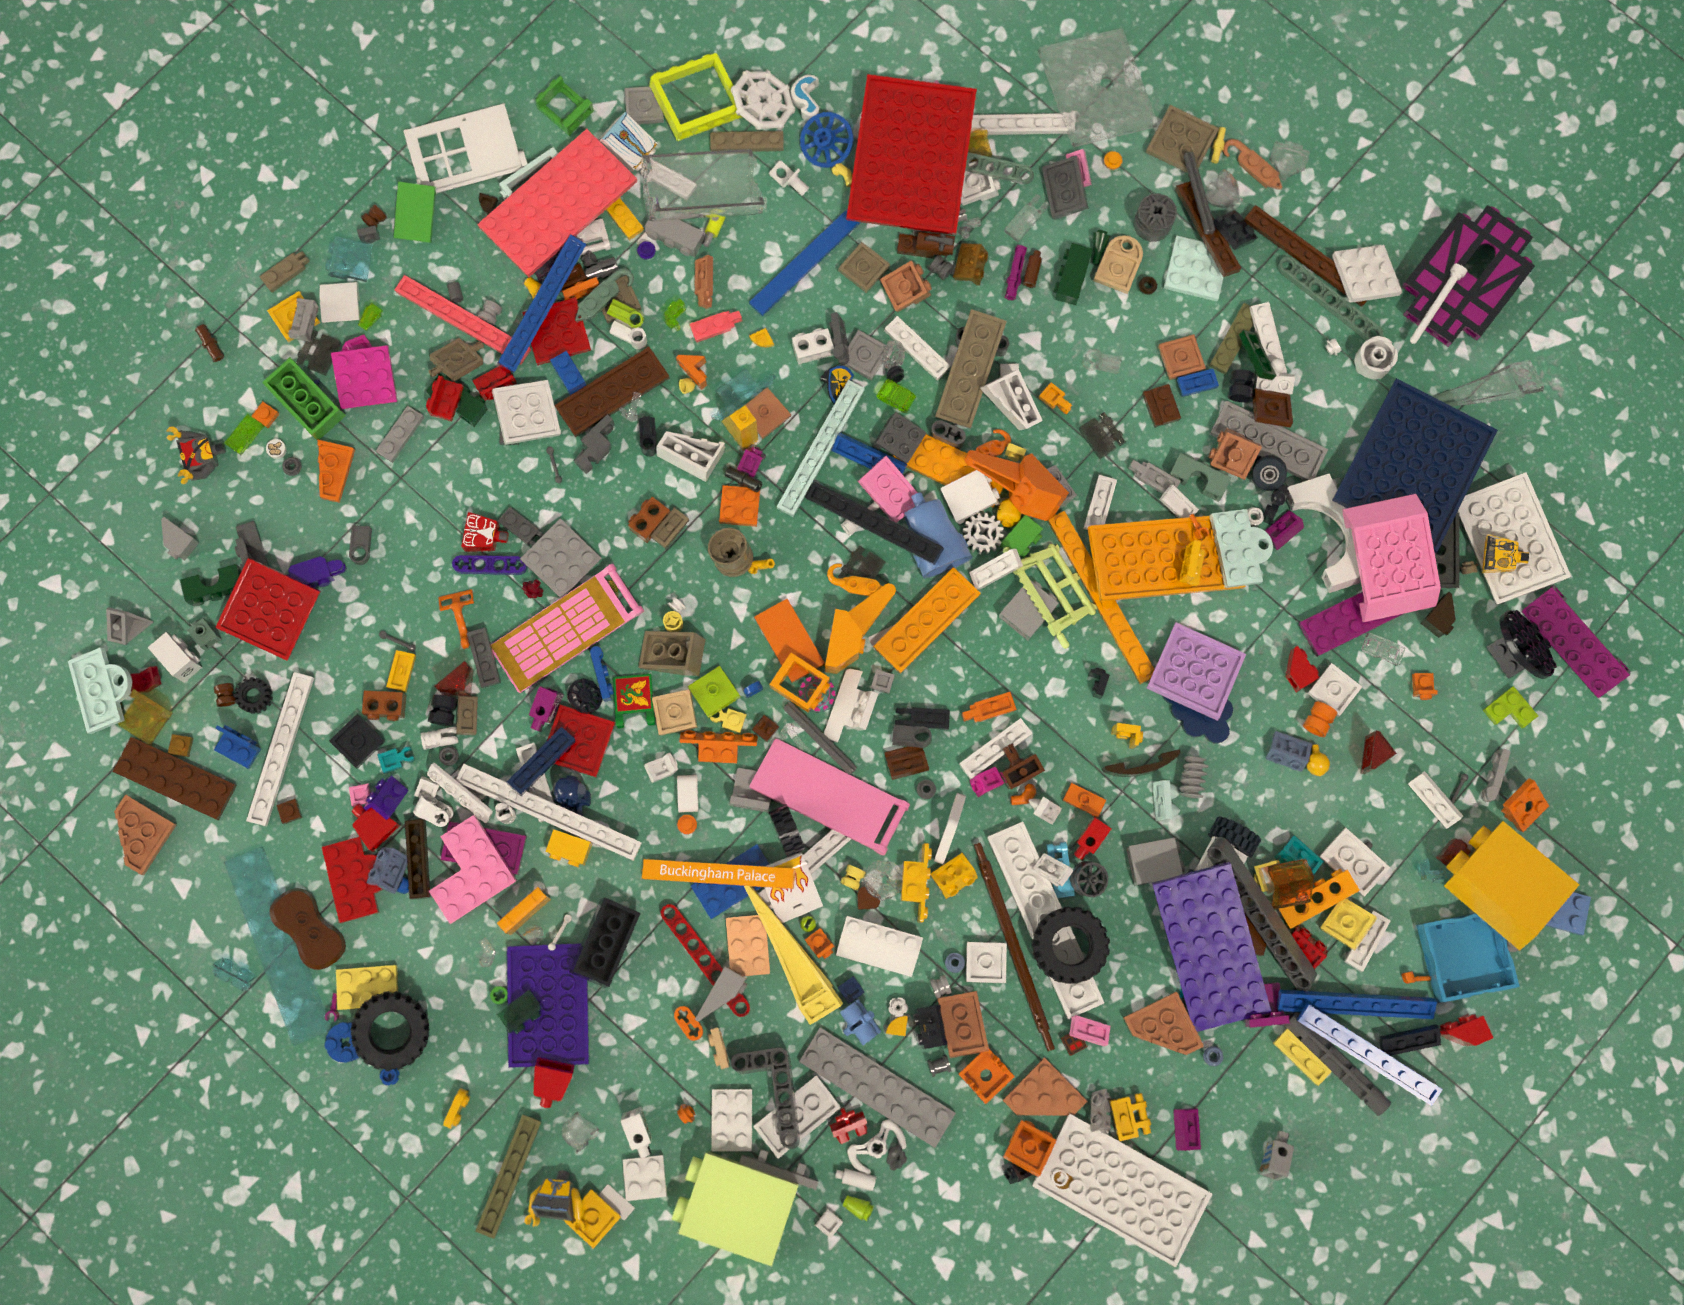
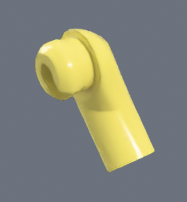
(844, 171)

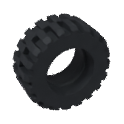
(1096, 937)
(398, 1057)

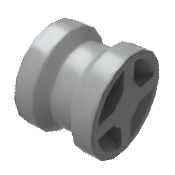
(940, 986)

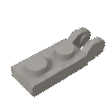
(1496, 776)

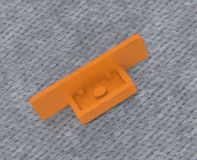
(718, 747)

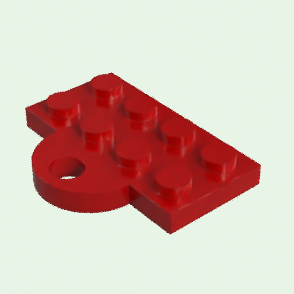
(348, 876)

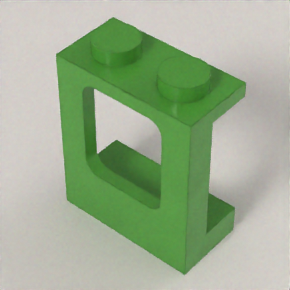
(576, 117)

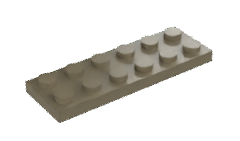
(970, 368)

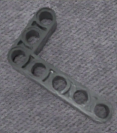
(779, 1088)

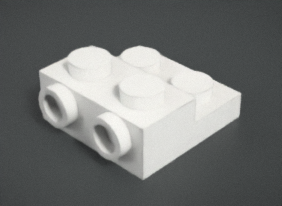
(979, 186)

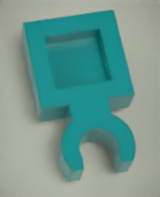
(392, 760)

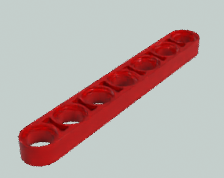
(696, 954)

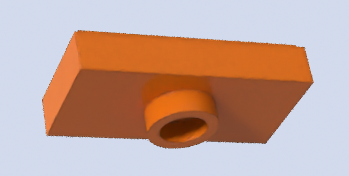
(580, 289)
(1084, 800)

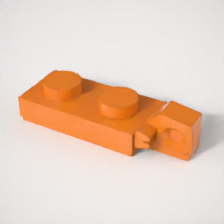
(990, 708)

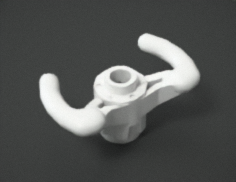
(855, 1149)

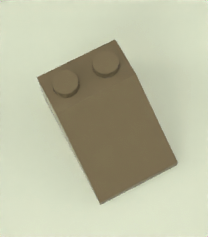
(672, 652)

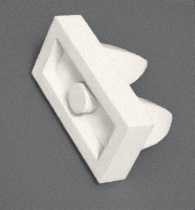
(1045, 809)

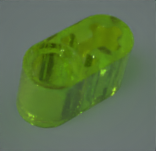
(896, 396)

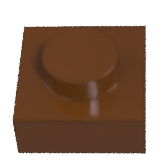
(289, 811)

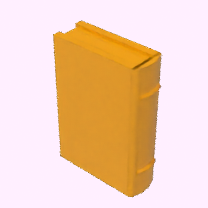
(523, 911)

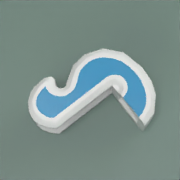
(802, 99)

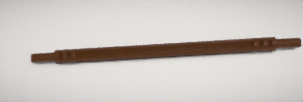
(1014, 947)

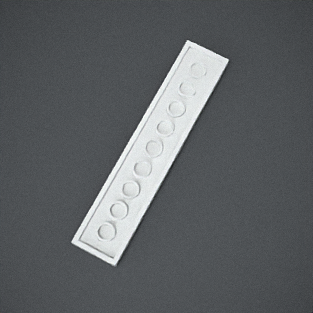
(1036, 900)

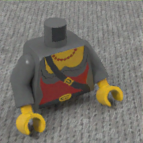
(196, 453)

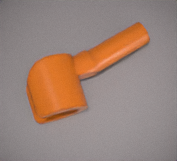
(1205, 531)
(1409, 977)

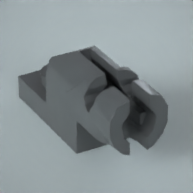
(596, 445)

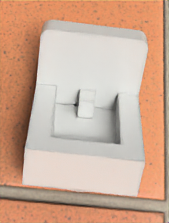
(661, 768)

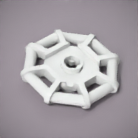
(769, 94)

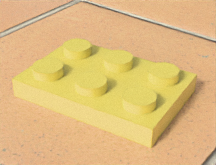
(360, 984)

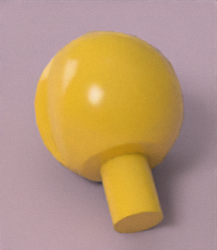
(1318, 762)

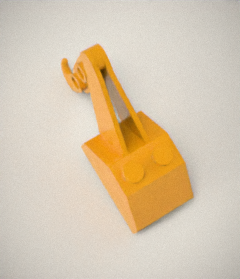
(851, 626)

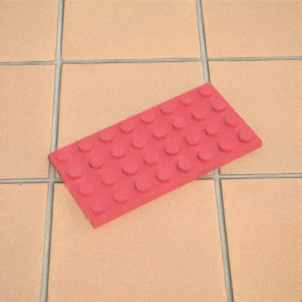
(557, 202)

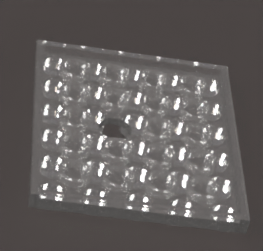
(1087, 108)

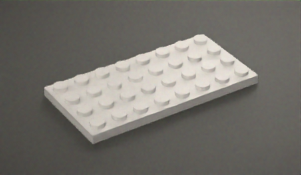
(1123, 1190)

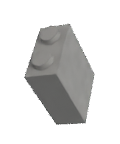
(1023, 615)
(1155, 861)

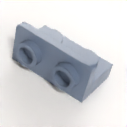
(1289, 751)
(388, 869)

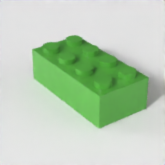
(303, 399)

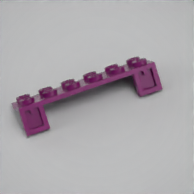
(1576, 642)

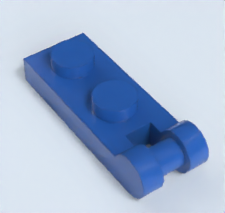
(601, 673)

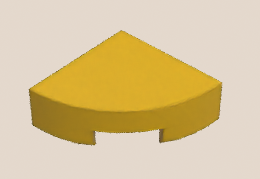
(762, 338)
(898, 1026)

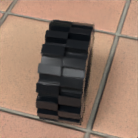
(786, 830)

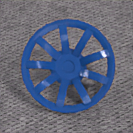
(825, 139)

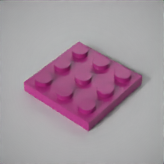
(364, 377)

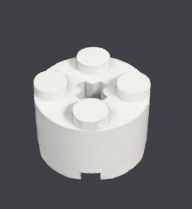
(1377, 367)

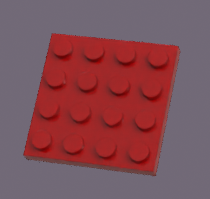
(268, 609)

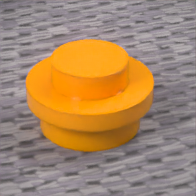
(1112, 160)

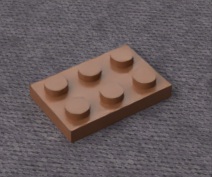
(963, 1024)

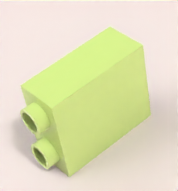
(735, 1207)

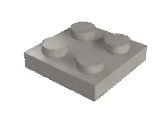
(643, 106)
(865, 355)

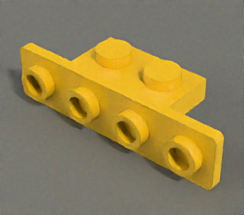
(914, 882)

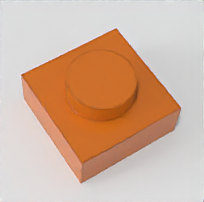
(265, 414)

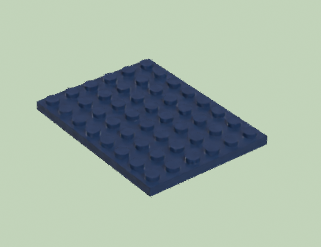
(1418, 450)

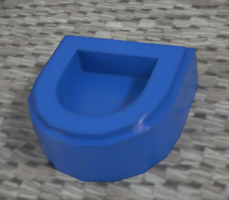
(753, 689)

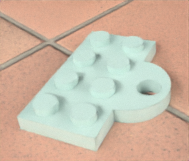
(1239, 548)
(99, 689)

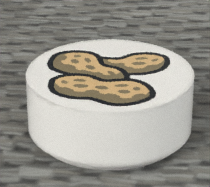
(276, 449)

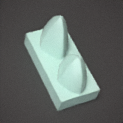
(1163, 793)

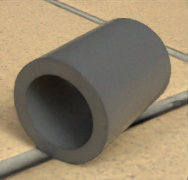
(455, 292)

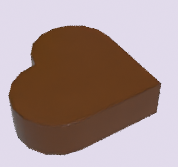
(866, 900)

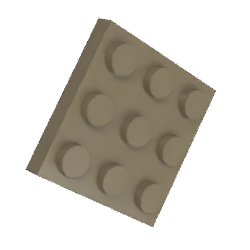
(1180, 134)

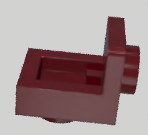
(146, 680)

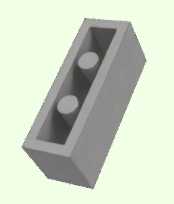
(677, 235)

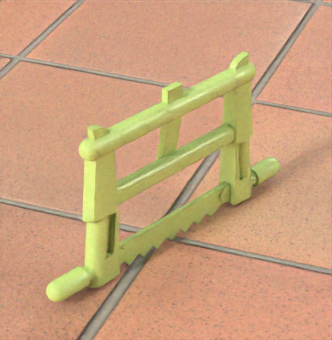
(1055, 626)

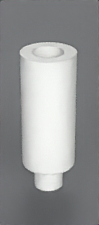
(856, 1179)

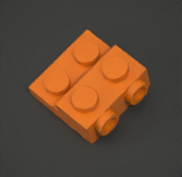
(1029, 1147)

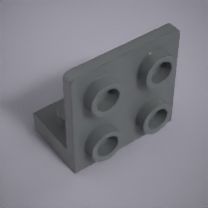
(899, 437)

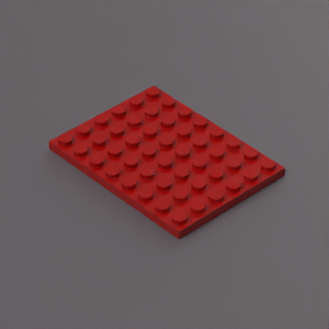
(911, 154)

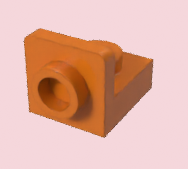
(1423, 686)
(820, 944)

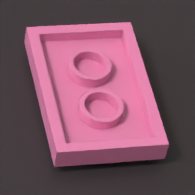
(888, 489)

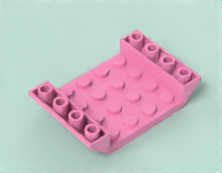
(1394, 556)

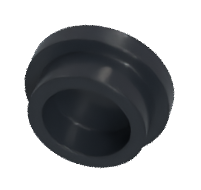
(895, 374)

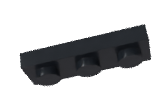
(1410, 1040)

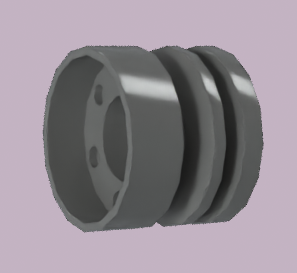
(1155, 217)

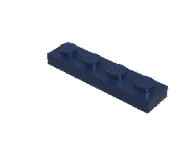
(541, 761)

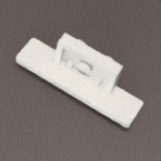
(467, 797)

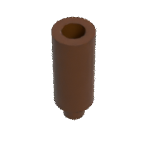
(1032, 270)

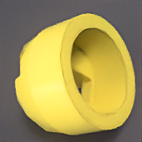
(686, 385)

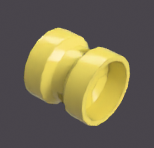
(672, 618)
(854, 873)

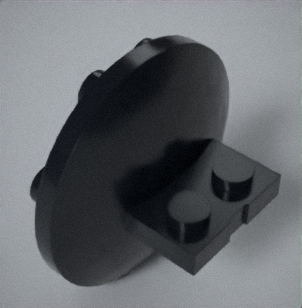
(1521, 648)

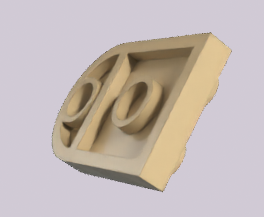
(1119, 265)

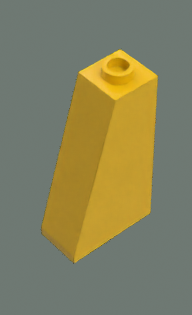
(742, 427)

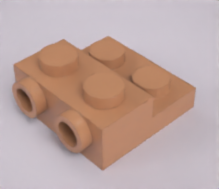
(906, 286)
(1234, 453)

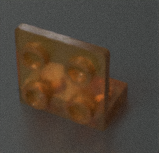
(1292, 883)

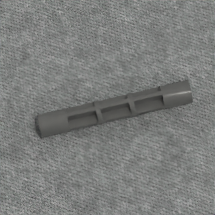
(1339, 1066)

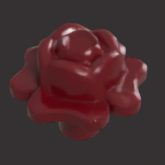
(532, 589)

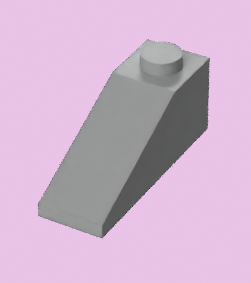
(725, 989)

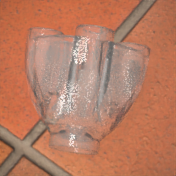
(1224, 191)

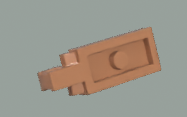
(704, 281)

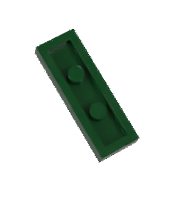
(1257, 355)

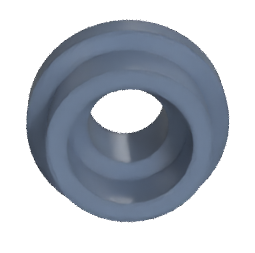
(950, 967)
(1219, 1056)

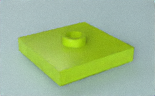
(714, 691)

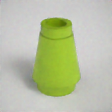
(860, 1208)

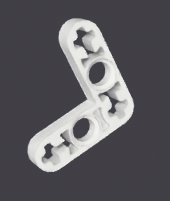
(950, 828)

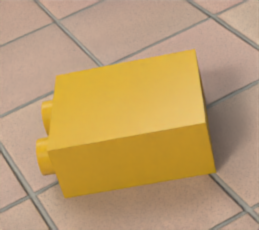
(1509, 883)

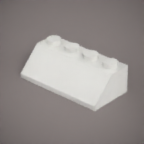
(879, 946)

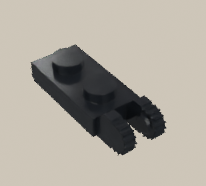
(925, 717)

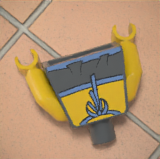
(556, 1200)

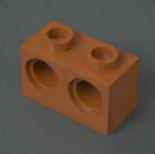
(652, 521)
(384, 699)

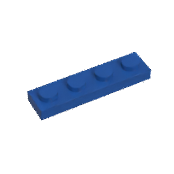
(862, 453)

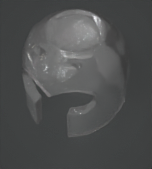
(578, 1131)

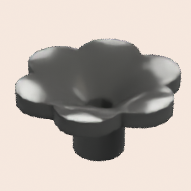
(896, 1157)

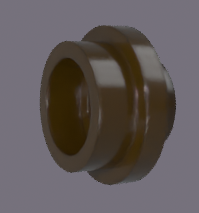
(1147, 280)

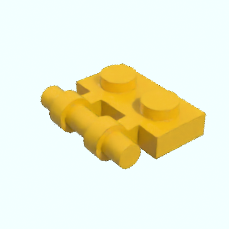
(1124, 1118)

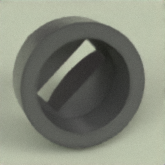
(589, 259)

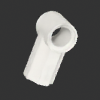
(627, 333)

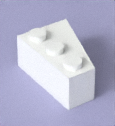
(1013, 399)
(690, 454)

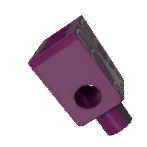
(550, 701)

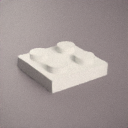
(1335, 689)
(986, 962)
(644, 1178)

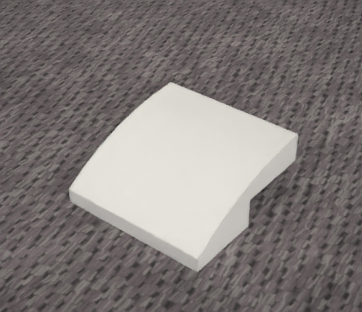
(339, 302)

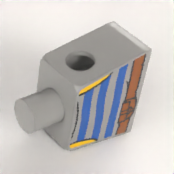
(1276, 1164)

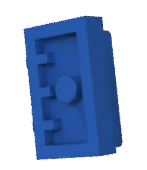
(239, 749)

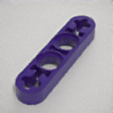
(489, 567)

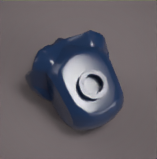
(572, 794)

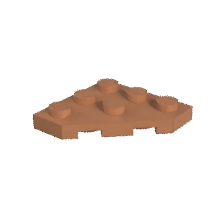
(141, 833)
(1165, 1025)
(1044, 1093)

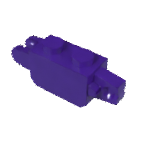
(317, 571)

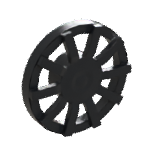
(585, 696)

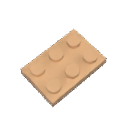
(747, 945)

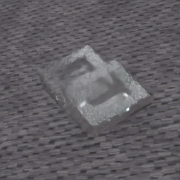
(1383, 648)

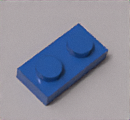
(1197, 382)

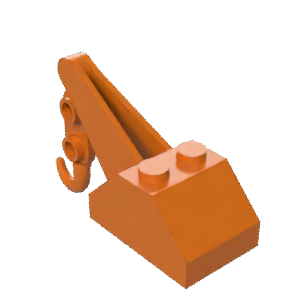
(1029, 483)

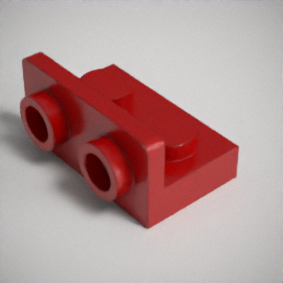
(493, 379)
(444, 399)
(1314, 950)

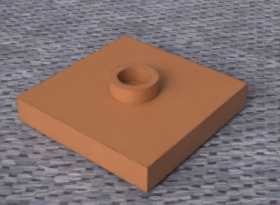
(1181, 357)
(767, 412)

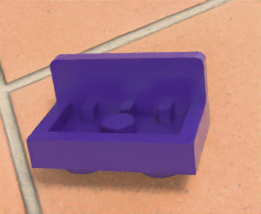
(386, 797)

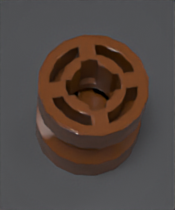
(374, 216)
(224, 694)

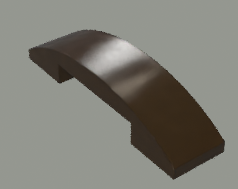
(1120, 771)

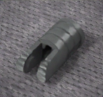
(596, 270)

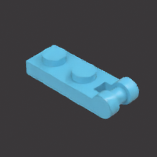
(1067, 889)

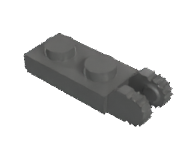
(839, 340)
(519, 526)

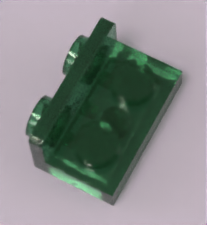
(520, 1012)

